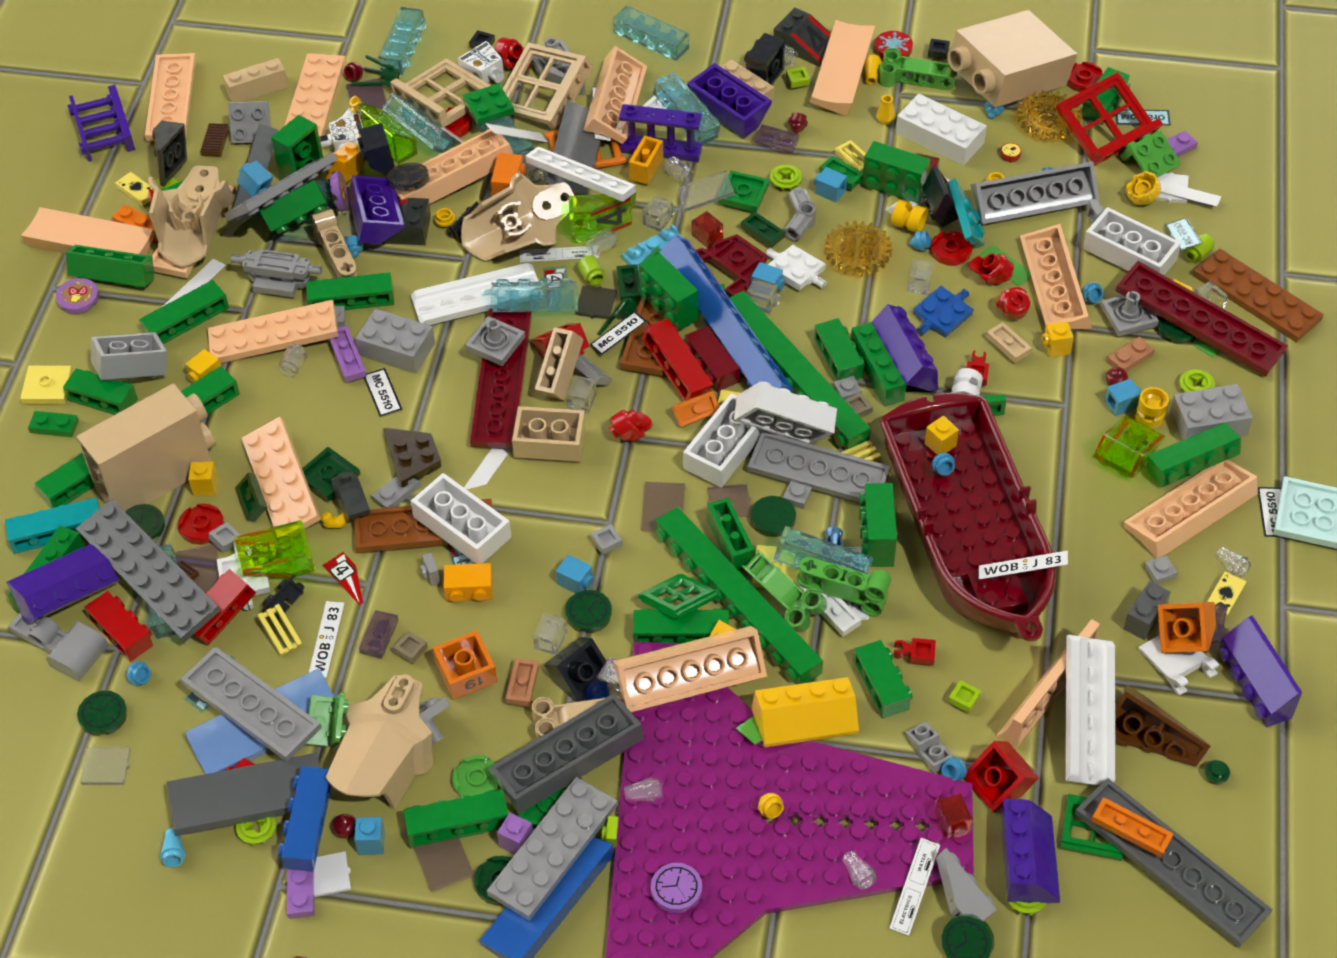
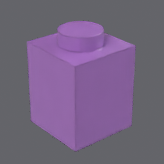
(514, 833)

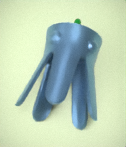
(834, 535)

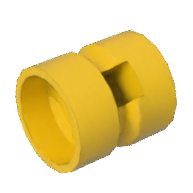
(911, 217)
(1152, 407)

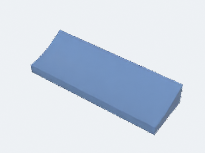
(223, 743)

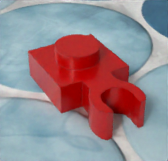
(979, 365)
(920, 650)

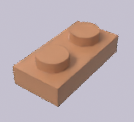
(1131, 354)
(522, 682)

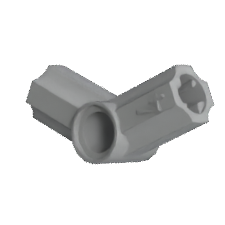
(805, 214)

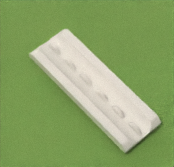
(464, 295)
(1090, 710)

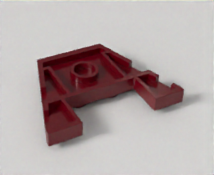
(737, 259)

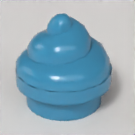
(993, 111)
(920, 241)
(354, 245)
(1092, 293)
(943, 464)
(138, 673)
(954, 768)

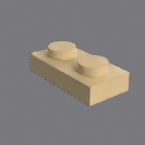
(1009, 342)

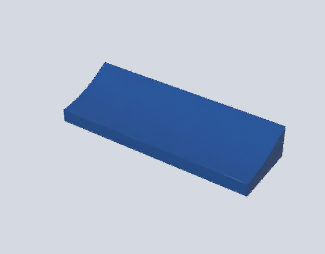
(519, 938)

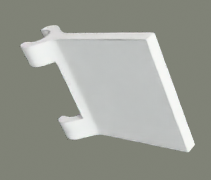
(1177, 664)

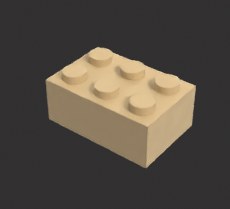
(549, 433)

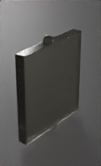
(596, 302)

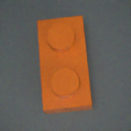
(695, 408)

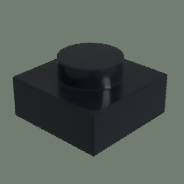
(480, 37)
(938, 49)

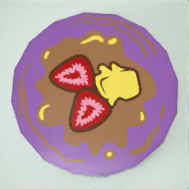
(339, 189)
(77, 295)

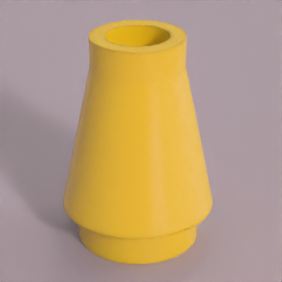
(872, 68)
(886, 110)

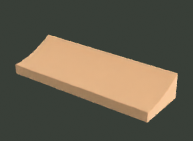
(841, 67)
(617, 85)
(460, 166)
(62, 230)
(1055, 277)
(1192, 507)
(690, 668)
(1041, 696)

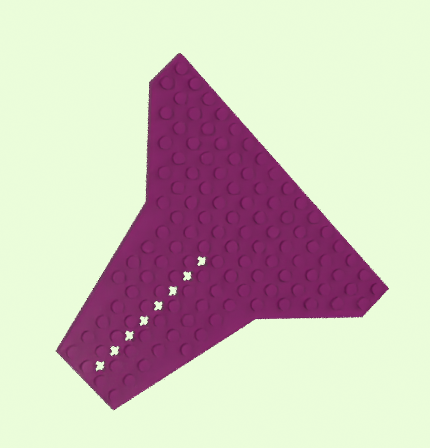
(747, 866)

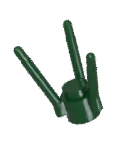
(388, 74)
(624, 309)

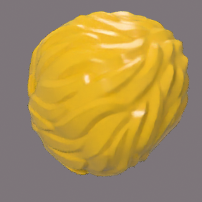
(1143, 188)

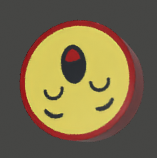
(1011, 152)

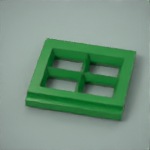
(688, 604)
(1080, 845)

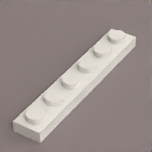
(580, 174)

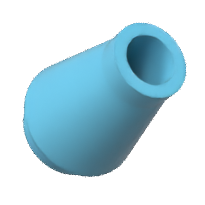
(172, 849)

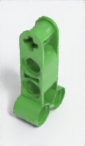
(914, 71)
(846, 584)
(786, 591)

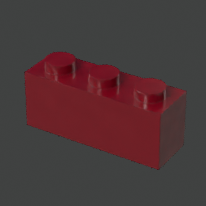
(713, 358)

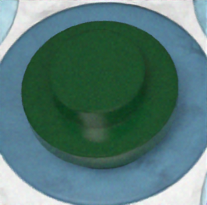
(1217, 772)

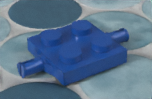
(942, 311)

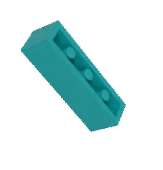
(36, 528)

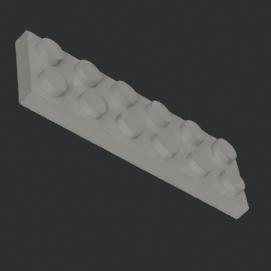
(281, 188)
(815, 466)
(251, 704)
(552, 848)

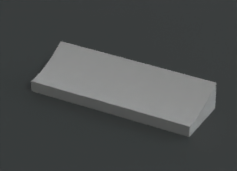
(1035, 192)

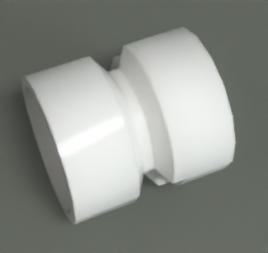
(967, 381)

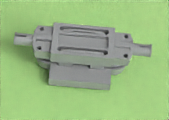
(276, 271)

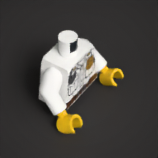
(345, 128)

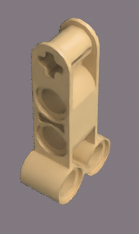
(330, 238)
(557, 714)

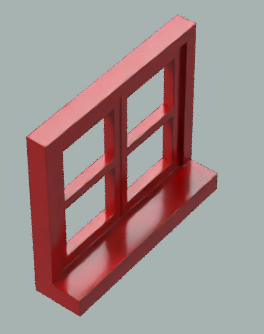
(1116, 146)

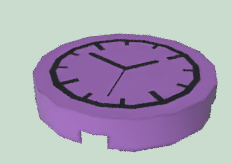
(676, 887)

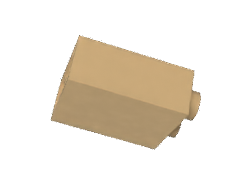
(1011, 58)
(147, 447)

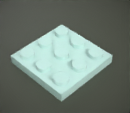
(1307, 512)

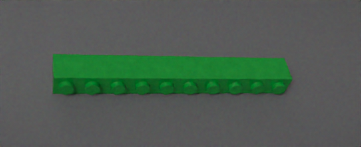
(801, 374)
(74, 478)
(738, 596)

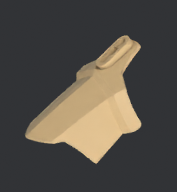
(187, 217)
(515, 218)
(383, 744)

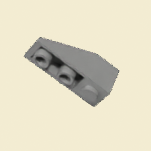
(962, 889)

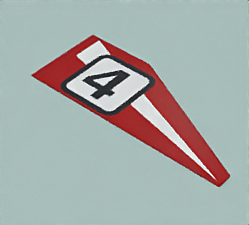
(346, 575)

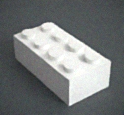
(941, 129)
(1128, 241)
(785, 413)
(720, 445)
(461, 519)

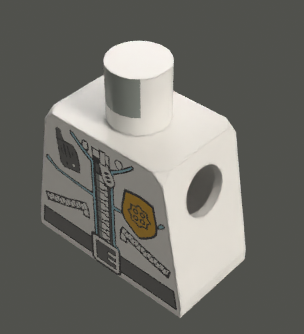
(483, 63)

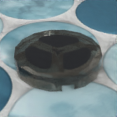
(408, 176)

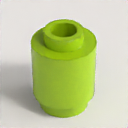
(1200, 251)
(591, 270)

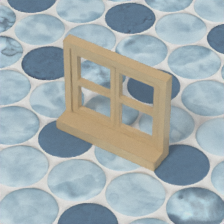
(566, 90)
(429, 105)

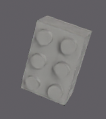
(395, 341)
(128, 356)
(1208, 408)

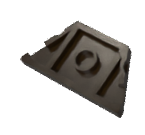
(412, 453)

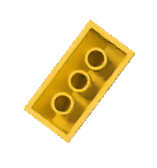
(805, 712)

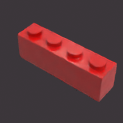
(676, 360)

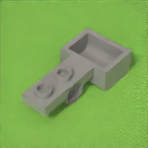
(69, 652)

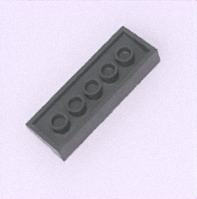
(575, 145)
(260, 150)
(567, 753)
(235, 794)

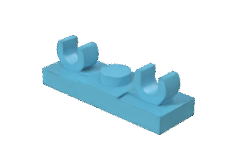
(642, 250)

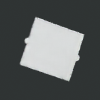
(1181, 180)
(331, 874)

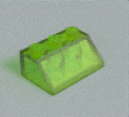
(401, 143)

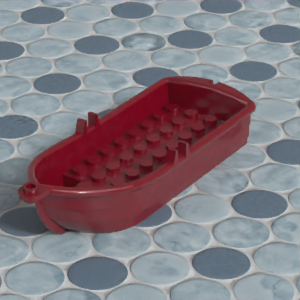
(972, 514)

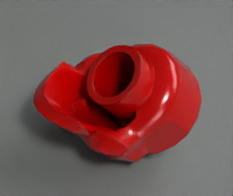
(509, 51)
(992, 268)
(1014, 303)
(629, 425)

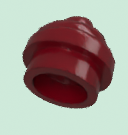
(353, 71)
(797, 122)
(1116, 375)
(344, 826)

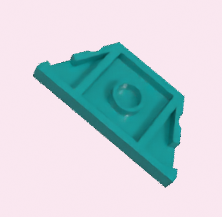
(968, 217)

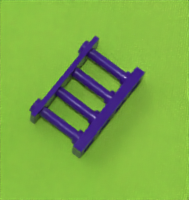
(116, 112)
(683, 150)

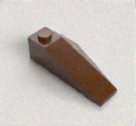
(1152, 729)

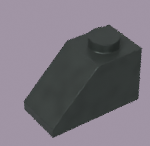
(350, 495)

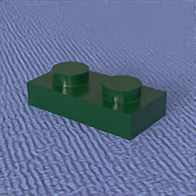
(762, 229)
(628, 282)
(251, 497)

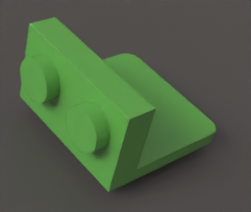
(1152, 154)
(329, 713)

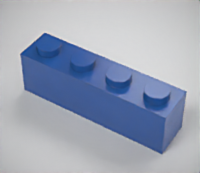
(306, 819)

